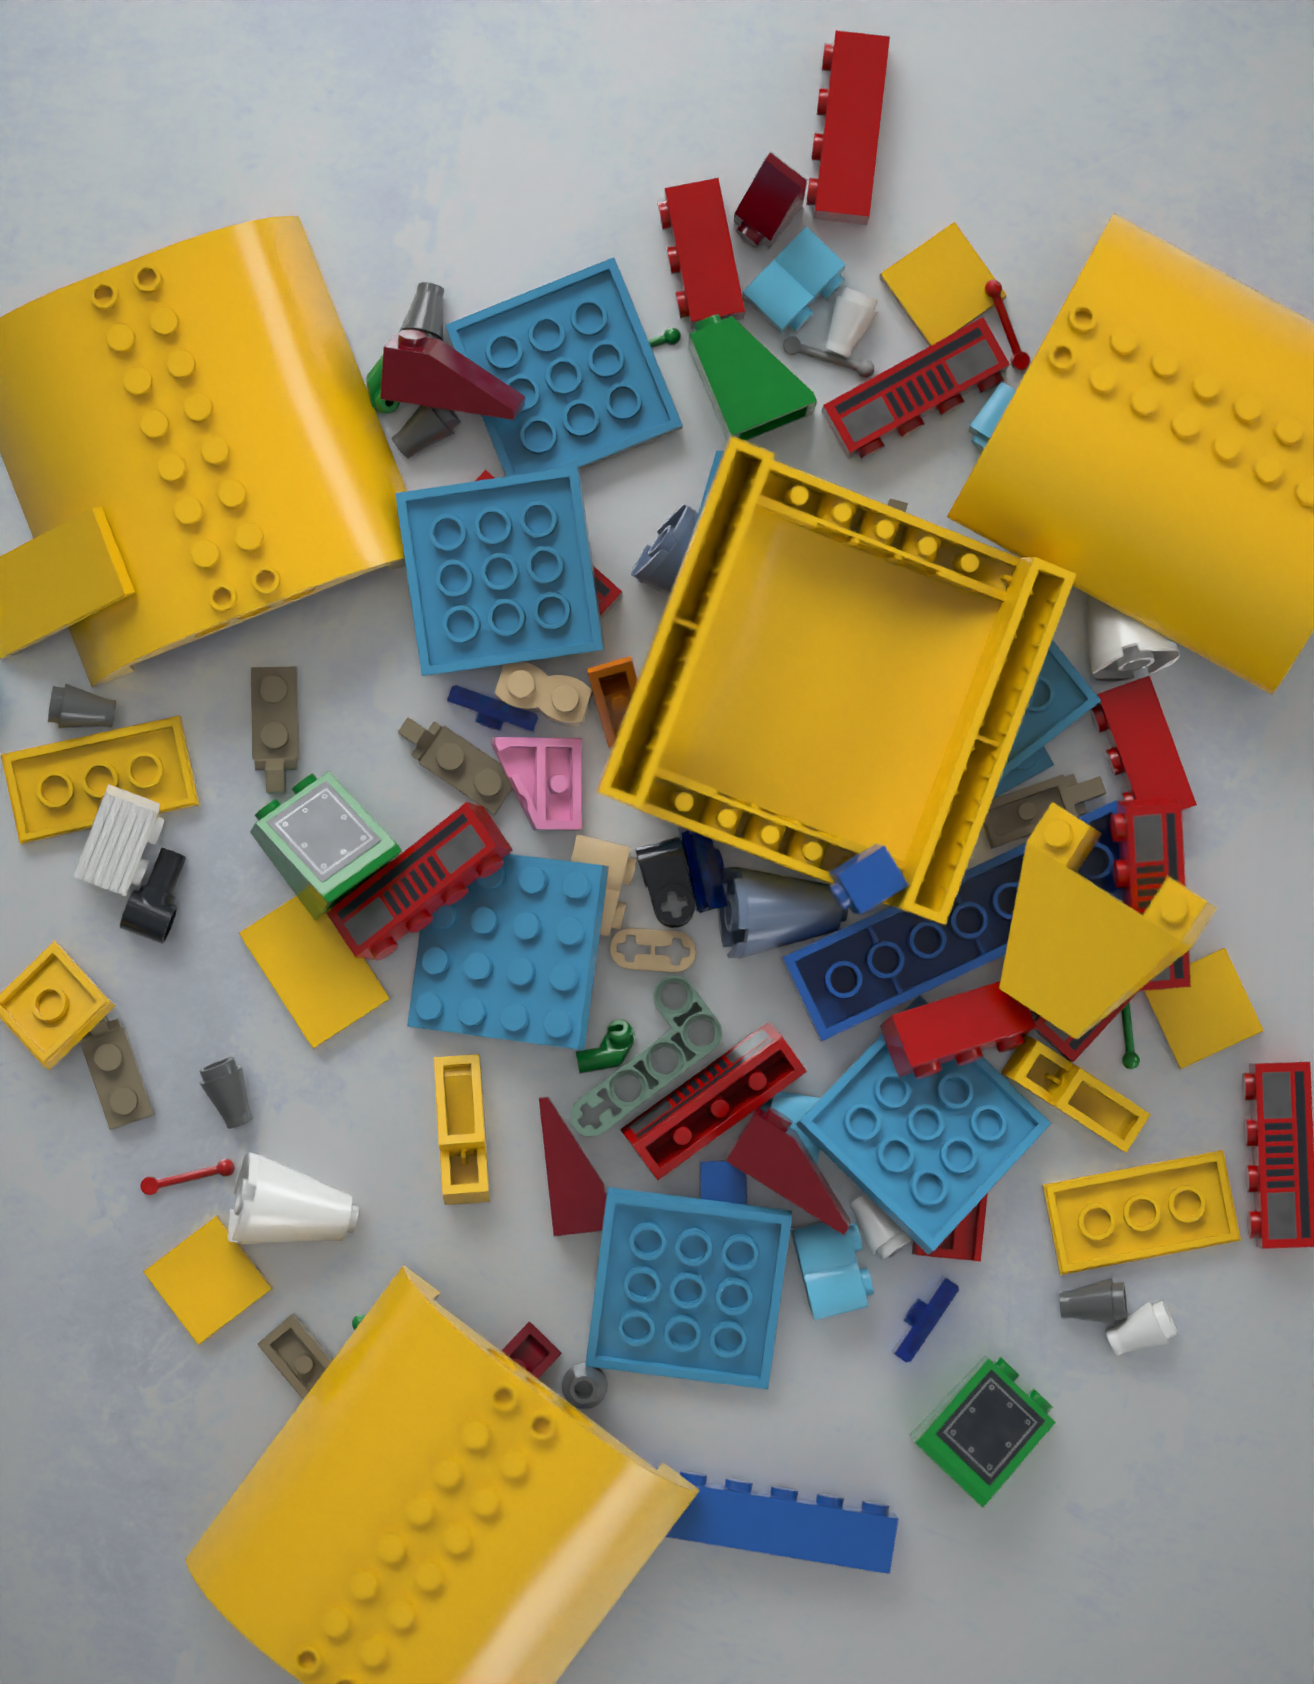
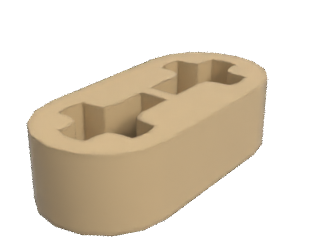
(652, 938)

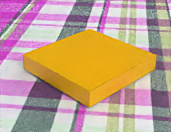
(941, 284)
(52, 1005)
(1207, 1014)
(207, 1280)

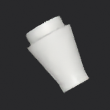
(850, 320)
(879, 1229)
(1143, 1329)

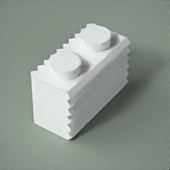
(118, 841)

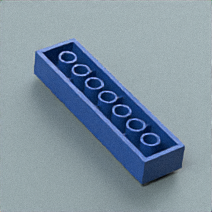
(905, 955)

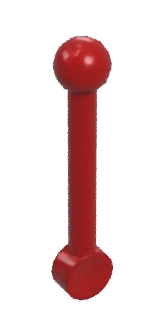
(1019, 359)
(151, 1185)

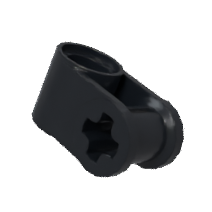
(666, 874)

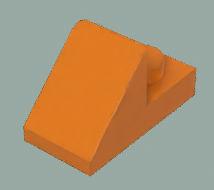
(612, 690)

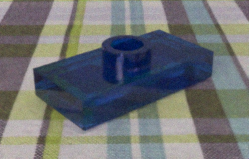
(492, 712)
(705, 870)
(923, 1318)

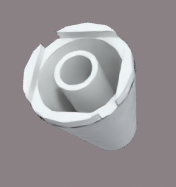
(1124, 645)
(286, 1206)

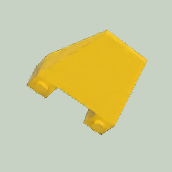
(1077, 947)

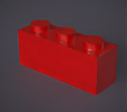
(701, 251)
(1141, 743)
(955, 1030)

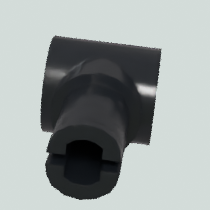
(152, 908)

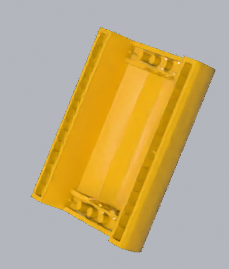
(210, 425)
(1166, 455)
(834, 680)
(432, 1515)

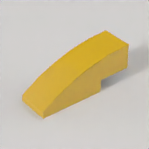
(1076, 1093)
(461, 1129)

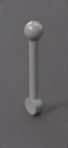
(793, 346)

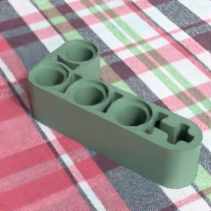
(641, 1065)

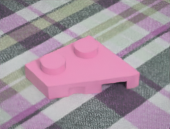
(544, 778)

